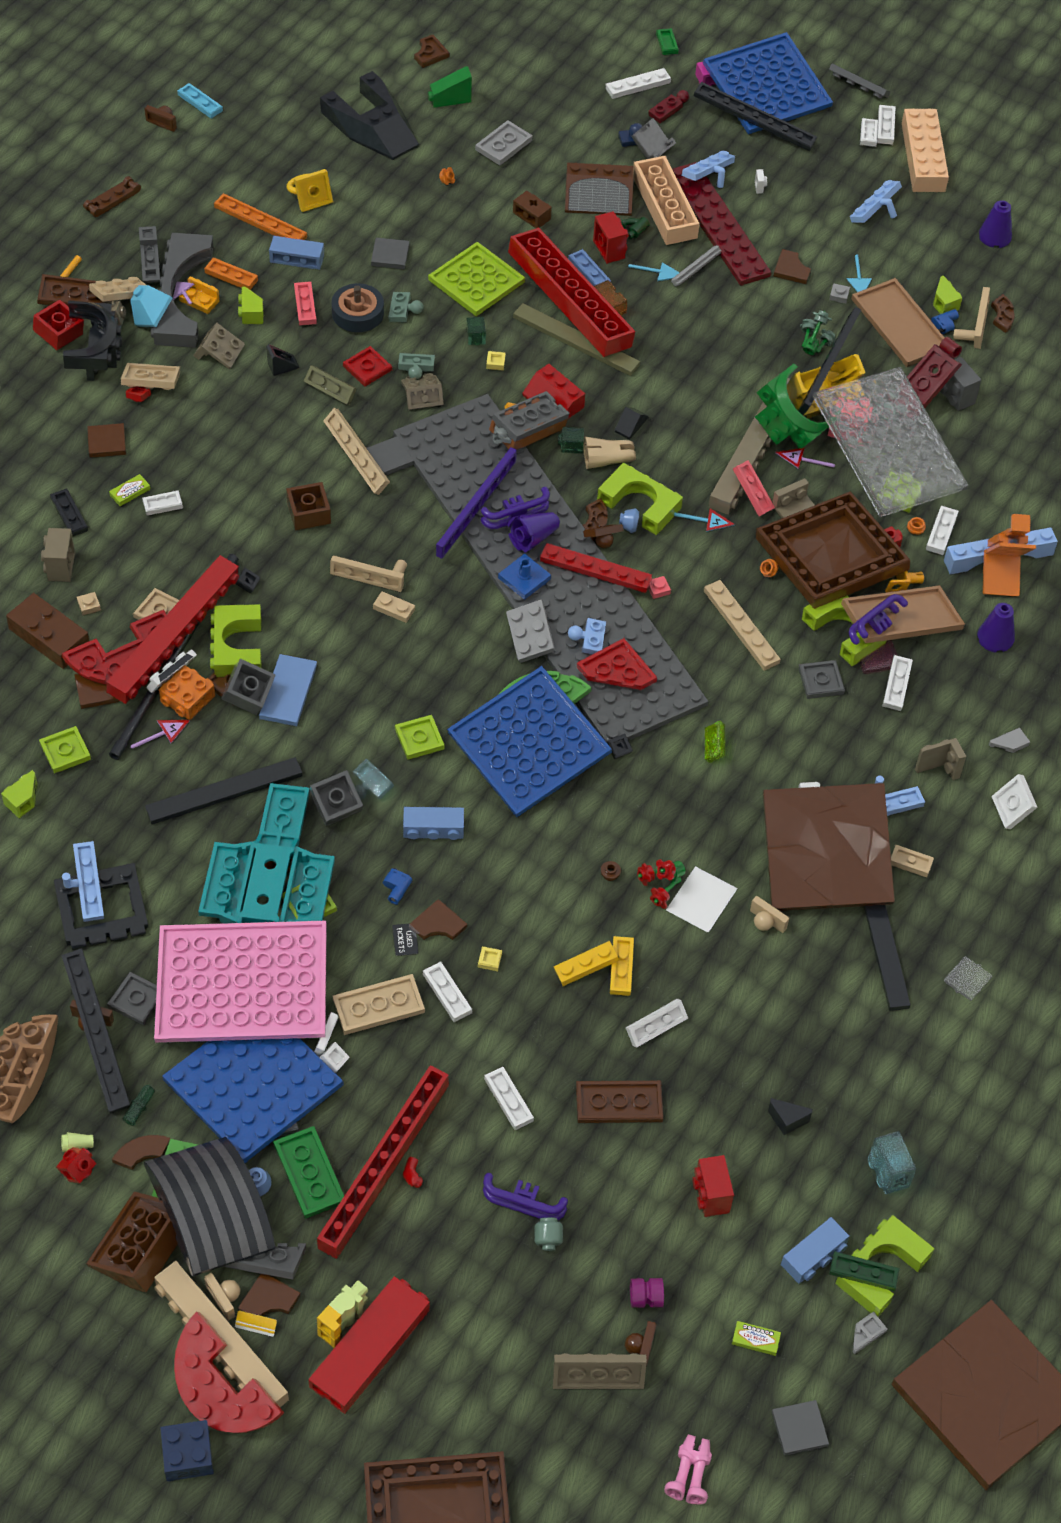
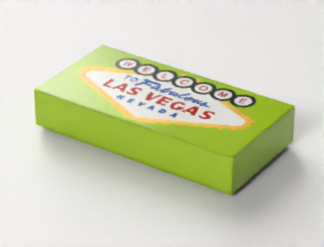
(129, 490)
(756, 1338)

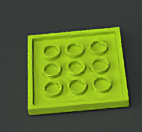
(476, 278)

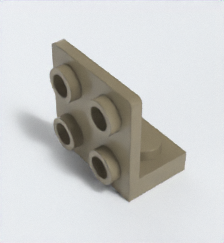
(220, 345)
(423, 392)
(792, 498)
(944, 753)

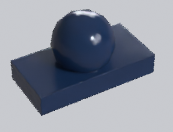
(625, 136)

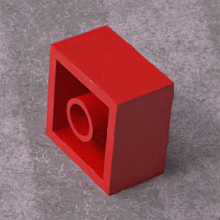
(610, 237)
(56, 326)
(713, 1186)

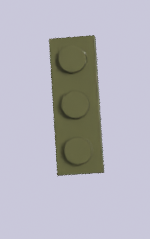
(330, 385)

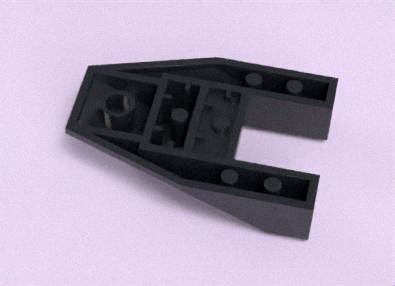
(379, 129)

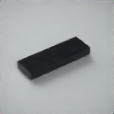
(69, 512)

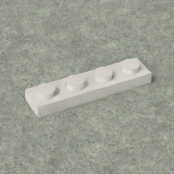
(638, 83)

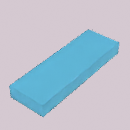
(200, 100)

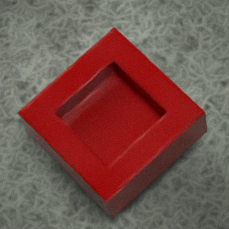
(138, 393)

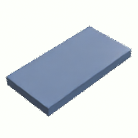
(288, 690)

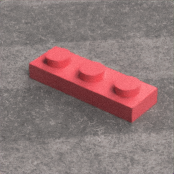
(305, 303)
(753, 488)

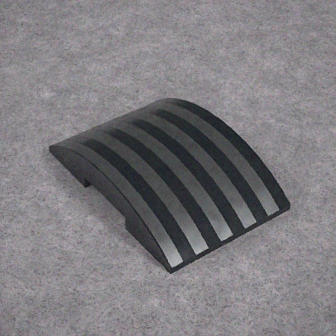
(211, 1205)

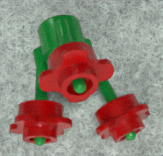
(665, 869)

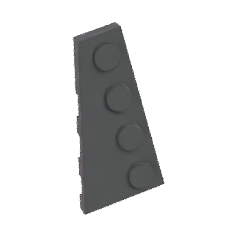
(279, 1262)

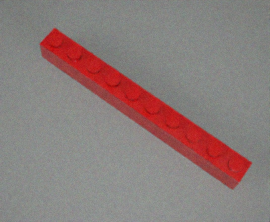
(172, 630)
(382, 1162)

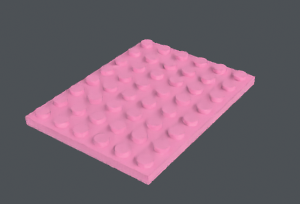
(241, 981)

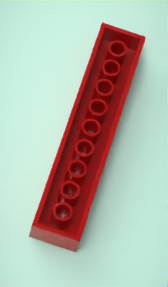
(571, 292)

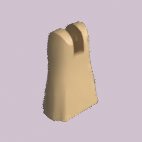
(607, 452)

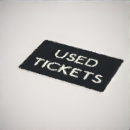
(404, 940)

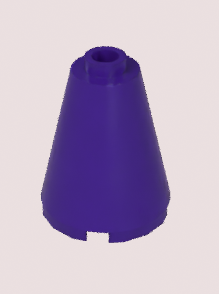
(997, 226)
(532, 529)
(998, 629)

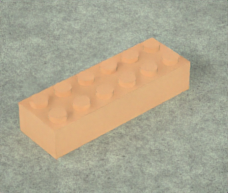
(924, 150)
(665, 200)

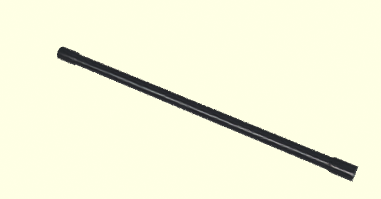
(121, 744)

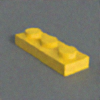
(586, 963)
(622, 970)

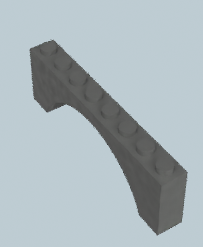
(183, 254)

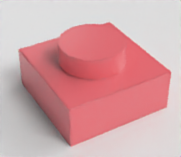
(659, 587)

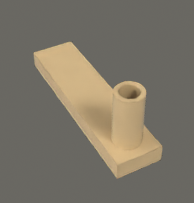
(977, 334)
(369, 574)

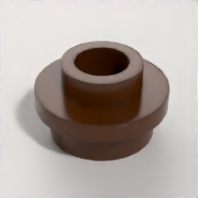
(610, 875)

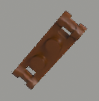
(112, 197)

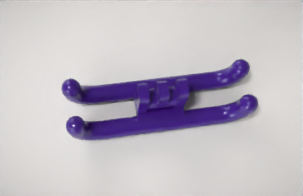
(515, 509)
(876, 618)
(523, 1200)

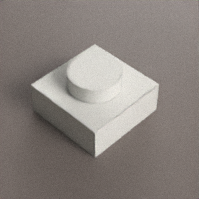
(760, 181)
(334, 1057)

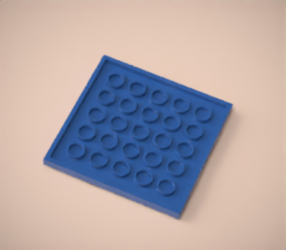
(769, 77)
(529, 741)
(252, 1088)

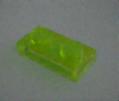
(714, 741)

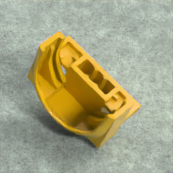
(840, 373)

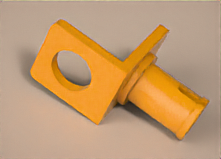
(904, 580)

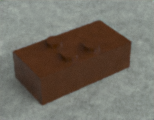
(45, 628)

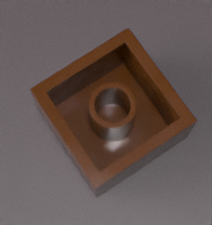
(308, 506)

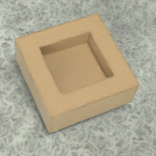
(88, 603)

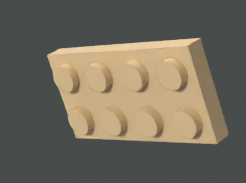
(378, 1004)

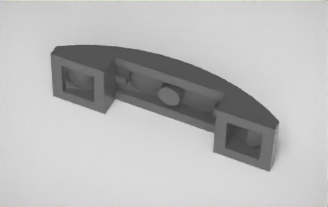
(149, 254)

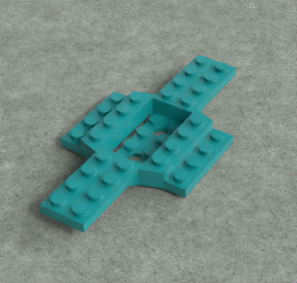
(239, 872)

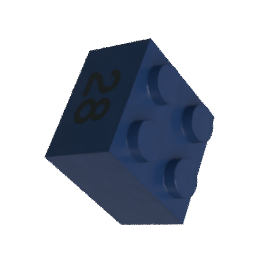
(186, 1450)

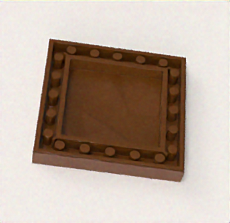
(832, 549)
(828, 847)
(985, 1394)
(438, 1489)

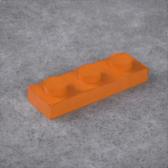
(231, 274)

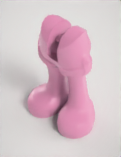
(689, 1457)

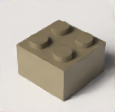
(58, 554)

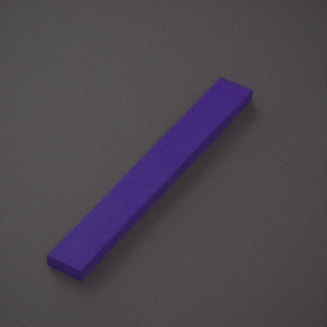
(476, 503)

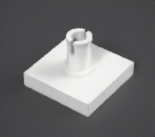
(1014, 801)

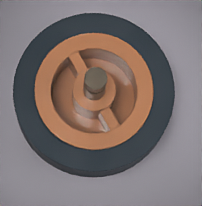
(357, 307)

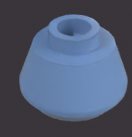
(629, 520)
(261, 1179)

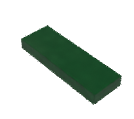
(864, 1271)

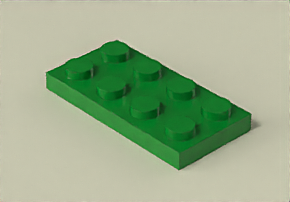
(309, 1172)

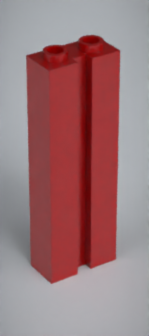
(369, 1344)

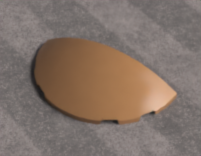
(24, 1062)

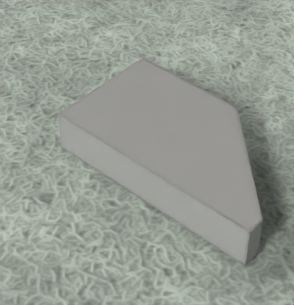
(1011, 741)
(867, 1331)

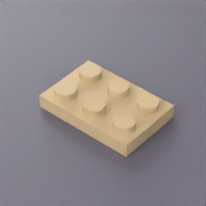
(115, 289)
(150, 376)

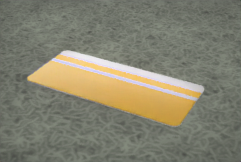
(255, 1323)

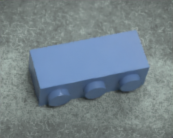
(296, 252)
(433, 822)
(815, 1251)

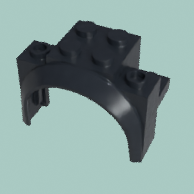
(104, 339)

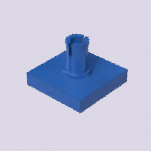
(524, 576)

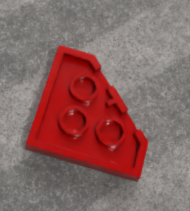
(617, 666)

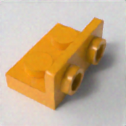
(201, 295)

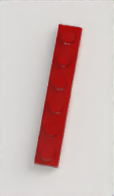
(596, 567)

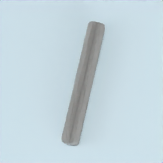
(696, 266)

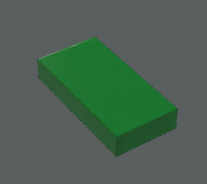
(667, 41)

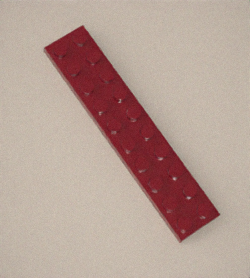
(723, 229)

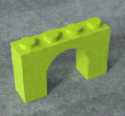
(629, 480)
(834, 610)
(227, 621)
(891, 1238)

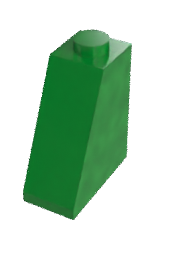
(452, 89)

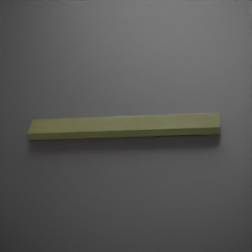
(573, 338)

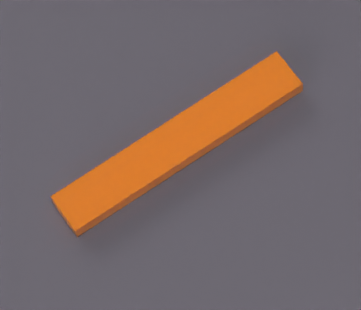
(258, 218)

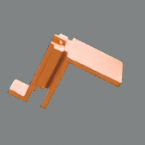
(1002, 559)

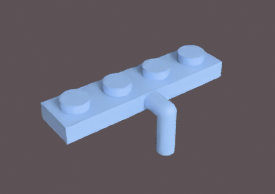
(709, 165)
(879, 198)
(902, 800)
(87, 881)

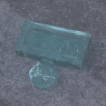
(372, 780)

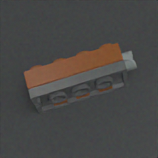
(528, 421)

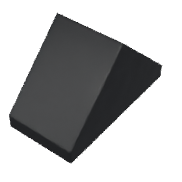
(280, 360)
(630, 422)
(788, 1115)

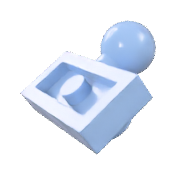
(592, 636)

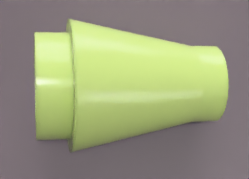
(76, 1140)

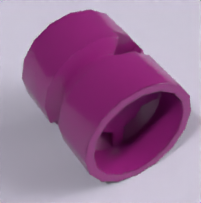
(646, 1292)

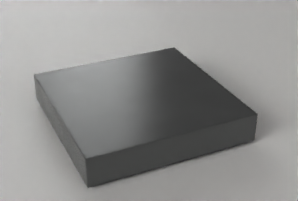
(390, 253)
(391, 455)
(821, 679)
(134, 998)
(800, 1427)

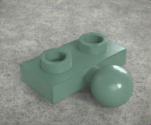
(401, 305)
(416, 364)

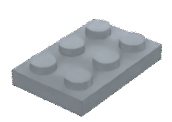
(503, 142)
(530, 631)

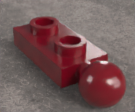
(668, 106)

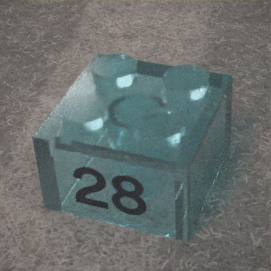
(891, 1162)

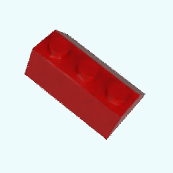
(558, 387)

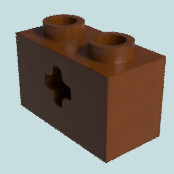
(532, 209)

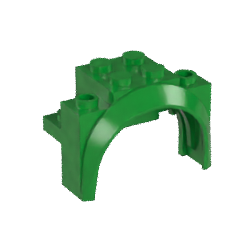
(781, 417)

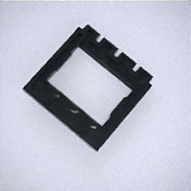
(115, 929)

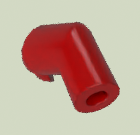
(410, 1174)

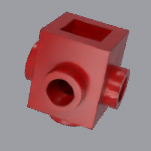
(76, 1164)

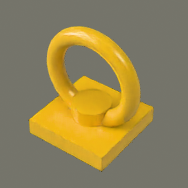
(311, 189)

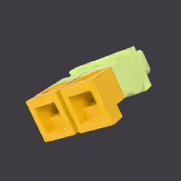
(341, 1313)

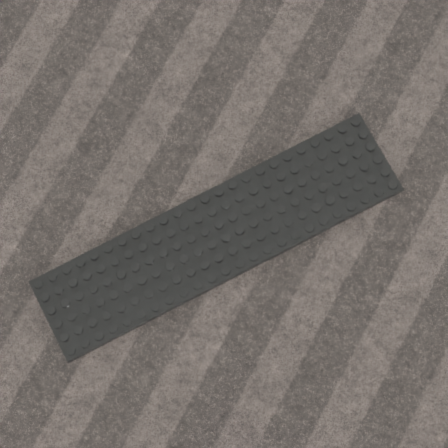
(454, 458)

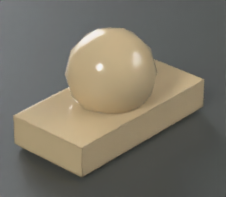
(768, 916)
(223, 1294)

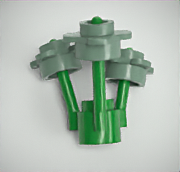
(810, 327)

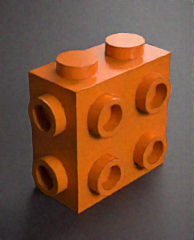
(187, 692)

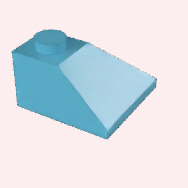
(148, 305)

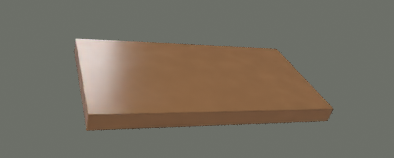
(898, 320)
(926, 613)

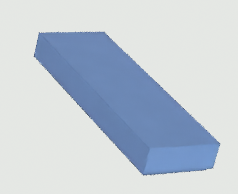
(588, 267)

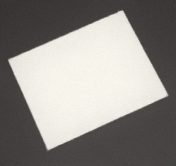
(701, 899)

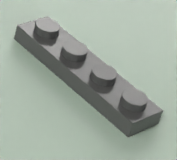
(865, 85)

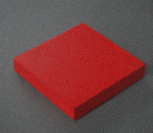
(367, 366)

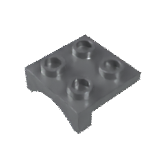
(652, 140)

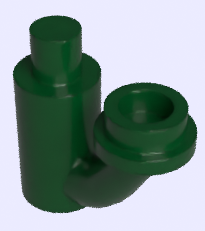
(637, 227)

